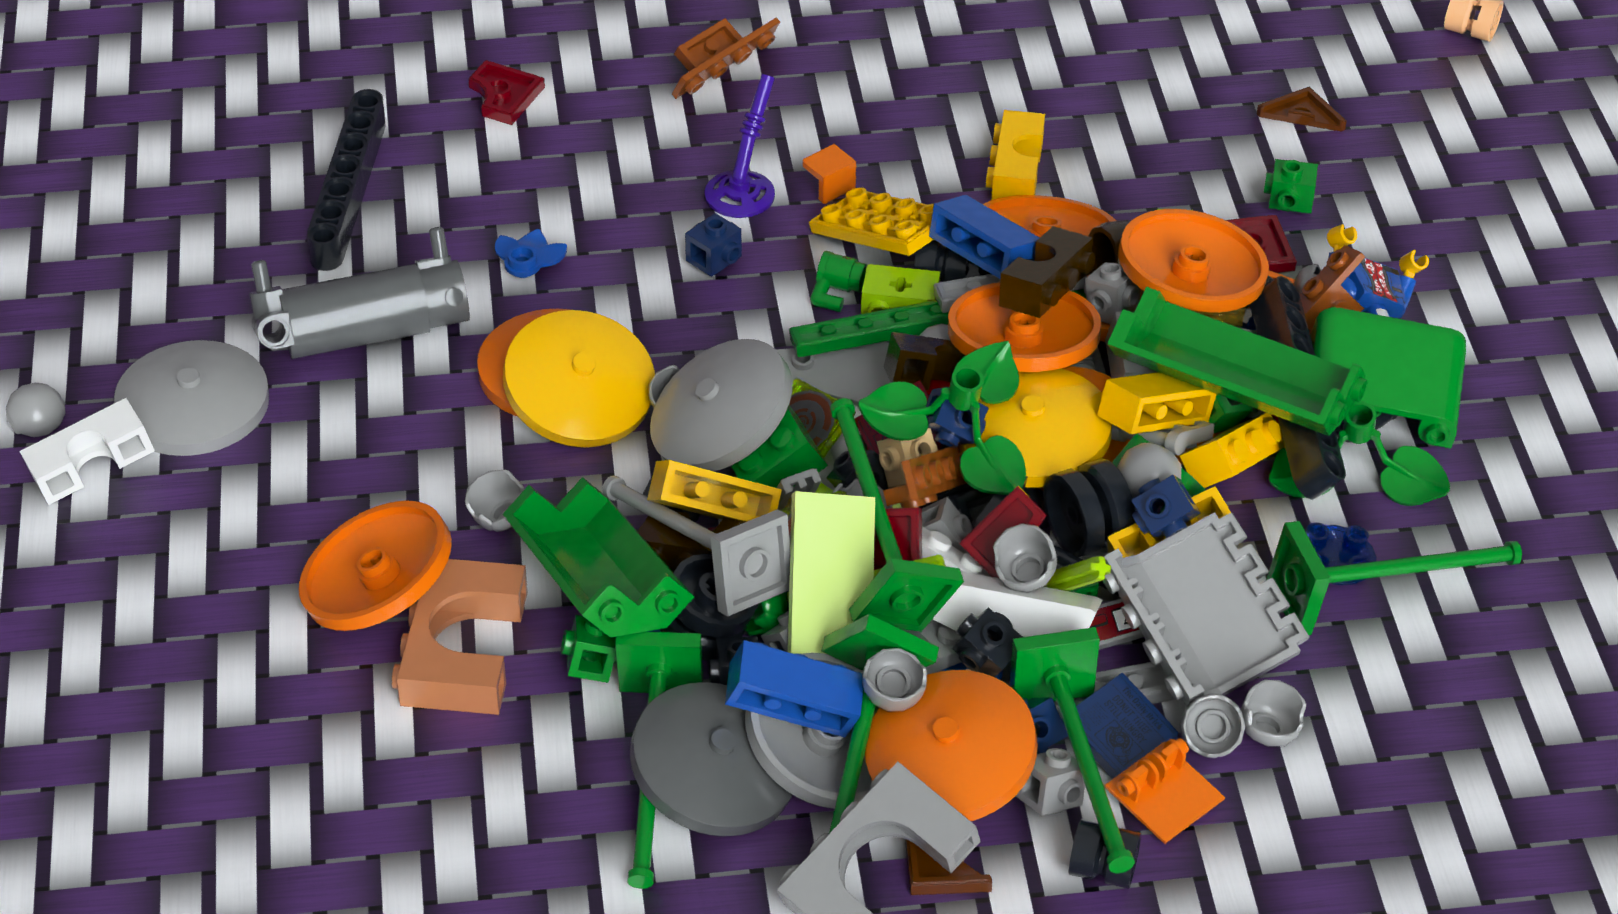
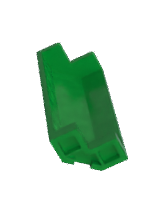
(1237, 363)
(599, 560)

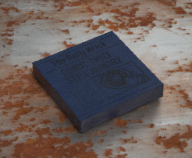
(1122, 725)

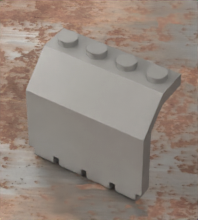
(1205, 608)

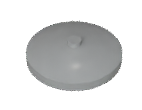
(196, 396)
(722, 405)
(803, 758)

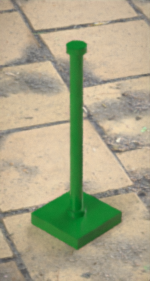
(1305, 579)
(903, 590)
(854, 646)
(653, 665)
(1065, 669)

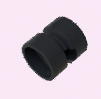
(940, 258)
(1090, 854)

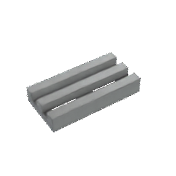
(805, 482)

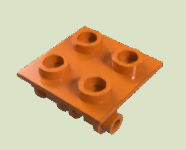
(1165, 790)

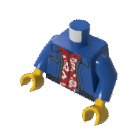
(1375, 285)

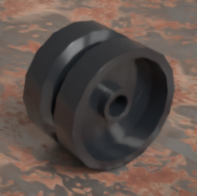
(1087, 506)
(702, 612)

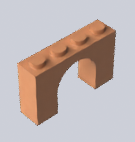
(452, 679)

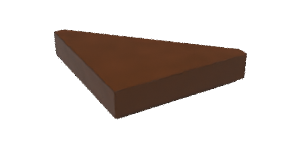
(1303, 108)
(930, 878)

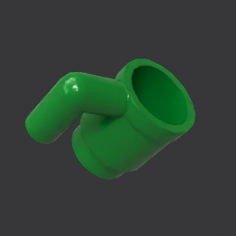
(837, 273)

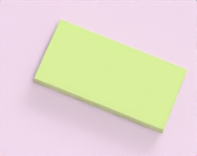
(827, 564)

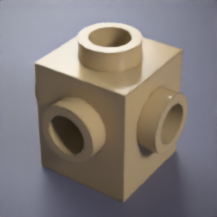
(895, 451)

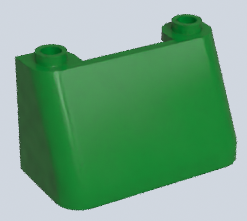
(1408, 366)

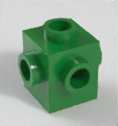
(1291, 186)
(588, 651)

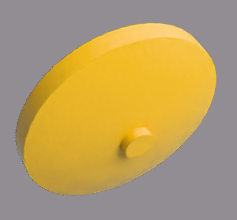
(578, 378)
(1050, 423)

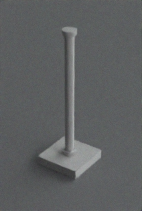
(748, 559)

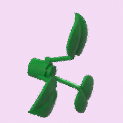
(985, 374)
(1409, 479)

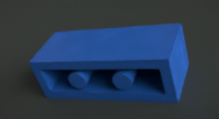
(980, 234)
(794, 688)

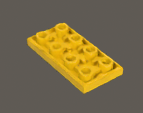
(876, 221)

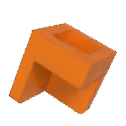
(833, 170)

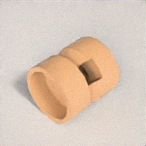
(1461, 14)

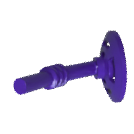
(739, 178)

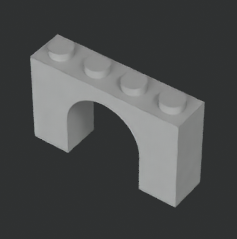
(893, 807)

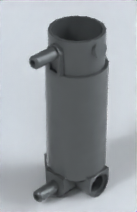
(361, 306)

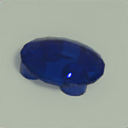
(1341, 546)

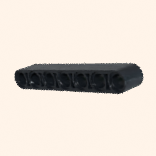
(346, 180)
(1312, 456)

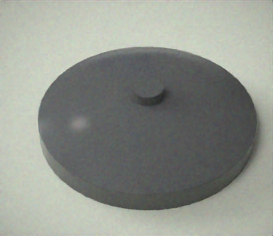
(699, 765)

